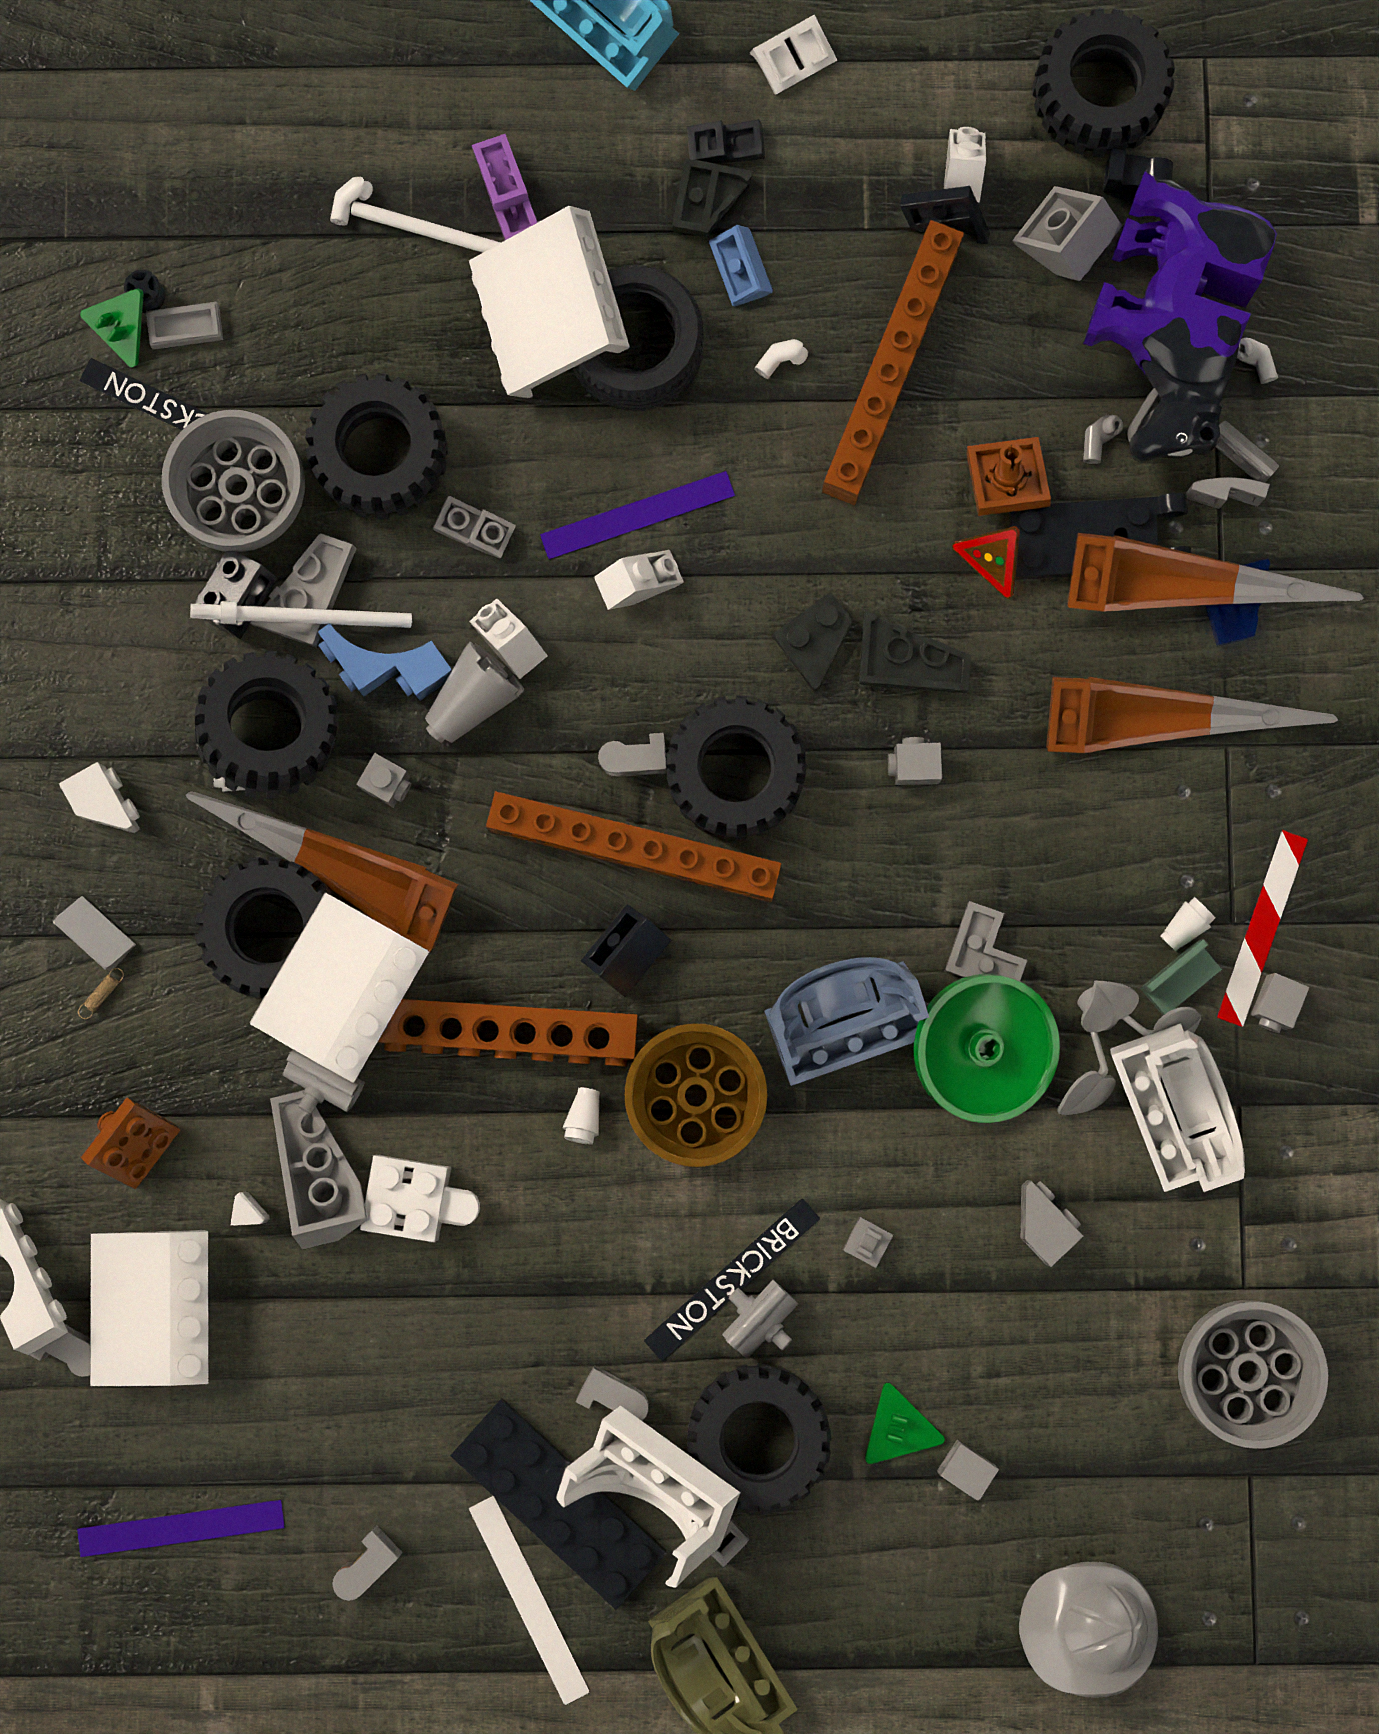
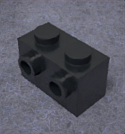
(236, 581)
(626, 953)

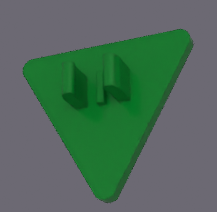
(119, 324)
(899, 1428)

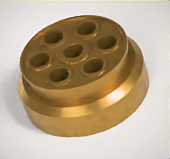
(726, 1054)

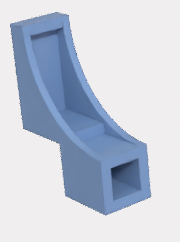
(420, 669)

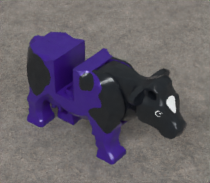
(1173, 332)

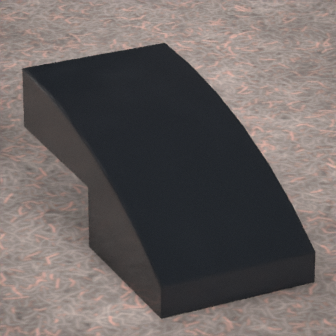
(726, 143)

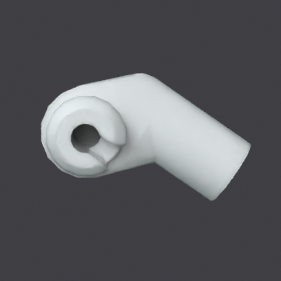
(346, 195)
(779, 352)
(1259, 356)

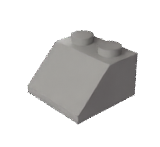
(1068, 232)

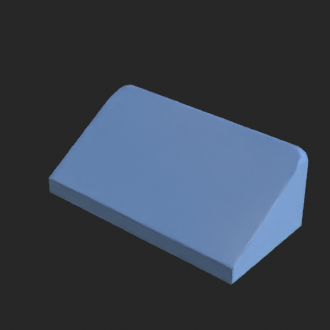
(740, 265)

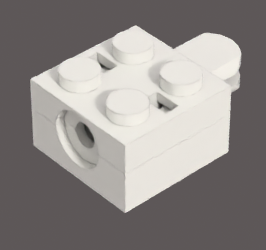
(414, 1199)

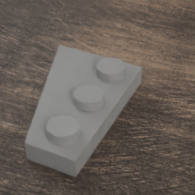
(311, 585)

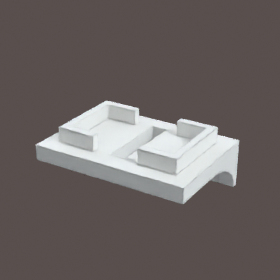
(779, 63)

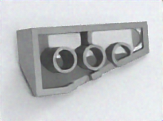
(318, 1181)

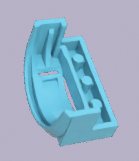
(628, 56)

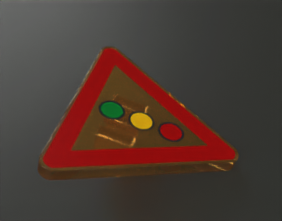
(993, 557)

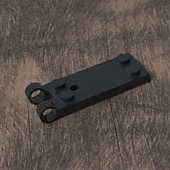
(1051, 532)

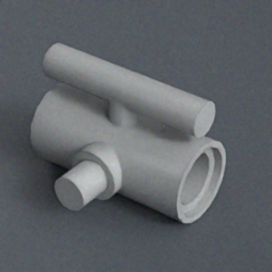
(320, 1083)
(759, 1319)

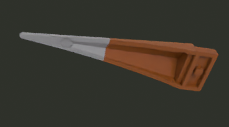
(1139, 575)
(1115, 714)
(378, 884)

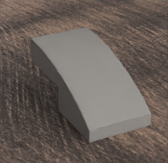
(1216, 490)

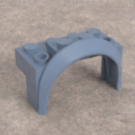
(837, 992)

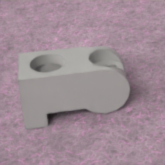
(634, 760)
(70, 1348)
(612, 1393)
(359, 1575)

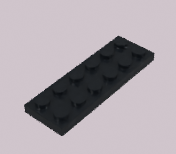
(525, 1477)

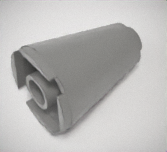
(471, 694)

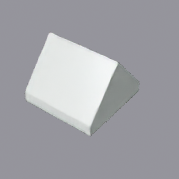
(247, 1211)

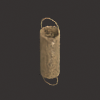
(101, 993)

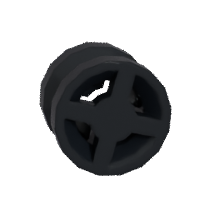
(145, 280)

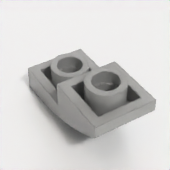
(474, 527)

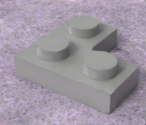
(974, 948)

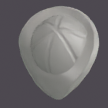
(1089, 1629)

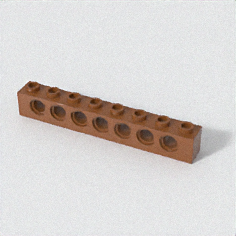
(892, 362)
(633, 846)
(620, 1026)

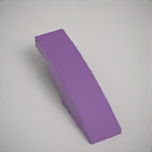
(504, 185)

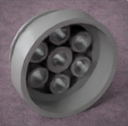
(200, 451)
(1300, 1387)

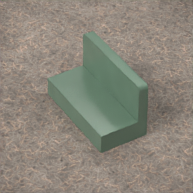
(1181, 978)

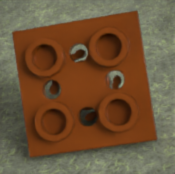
(1004, 467)
(123, 1140)

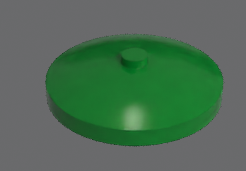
(986, 1048)

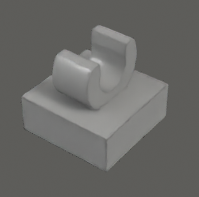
(867, 1242)

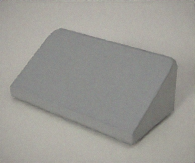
(1245, 453)
(94, 933)

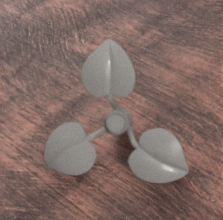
(1101, 1010)

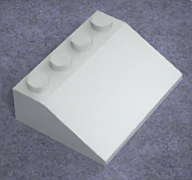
(339, 987)
(149, 1308)

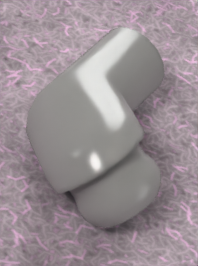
(1098, 434)

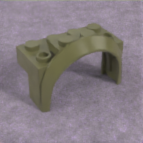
(692, 1677)

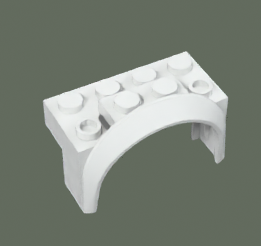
(1198, 1103)
(644, 1464)

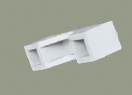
(32, 1314)

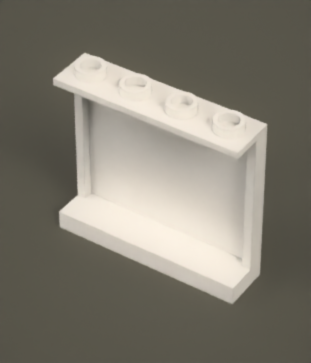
(547, 300)

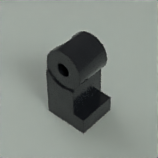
(1125, 171)

